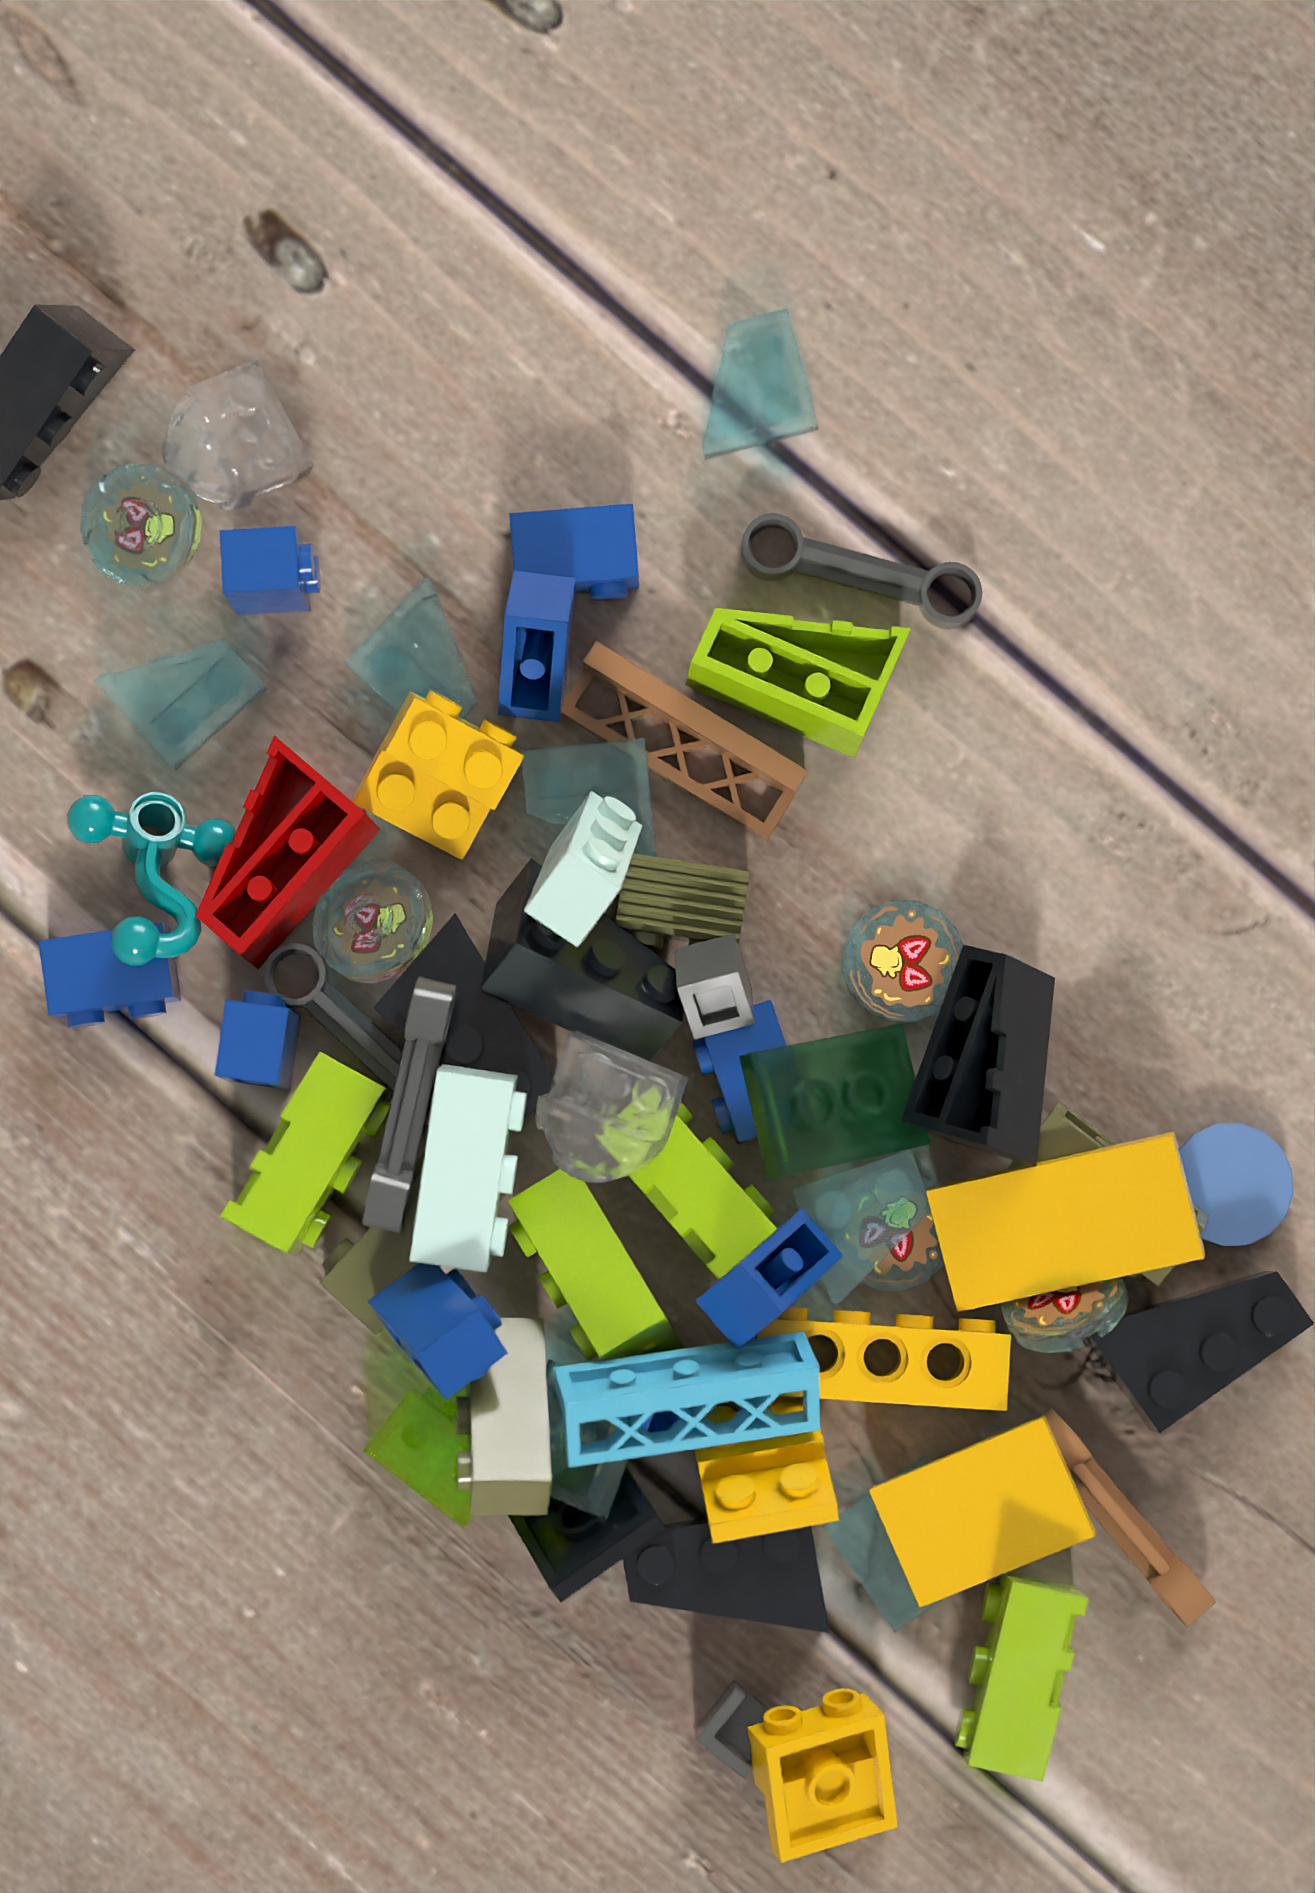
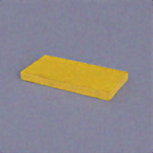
(1066, 1222)

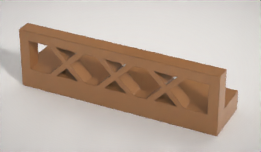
(696, 722)

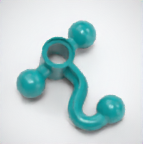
(137, 938)

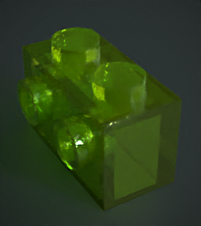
(422, 1449)

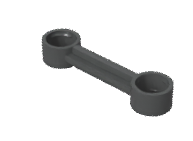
(861, 571)
(340, 1017)
(395, 1170)

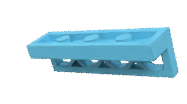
(690, 1386)

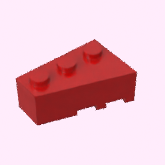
(283, 855)

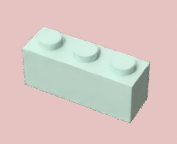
(585, 867)
(467, 1168)

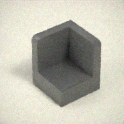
(714, 986)
(726, 1730)

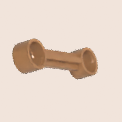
(1130, 1530)

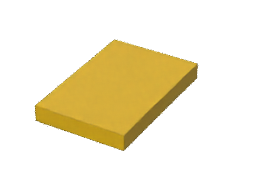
(982, 1511)

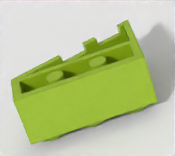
(798, 673)
(309, 1156)
(702, 1199)
(589, 1270)
(1019, 1674)

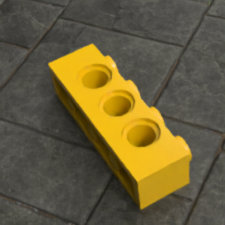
(977, 1384)

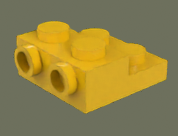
(439, 773)
(766, 1481)
(823, 1773)

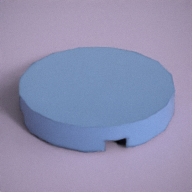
(1237, 1181)

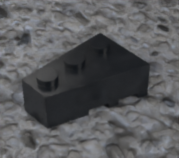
(47, 383)
(601, 988)
(482, 1026)
(987, 1058)
(1197, 1344)
(748, 1578)

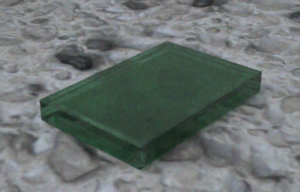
(831, 1100)

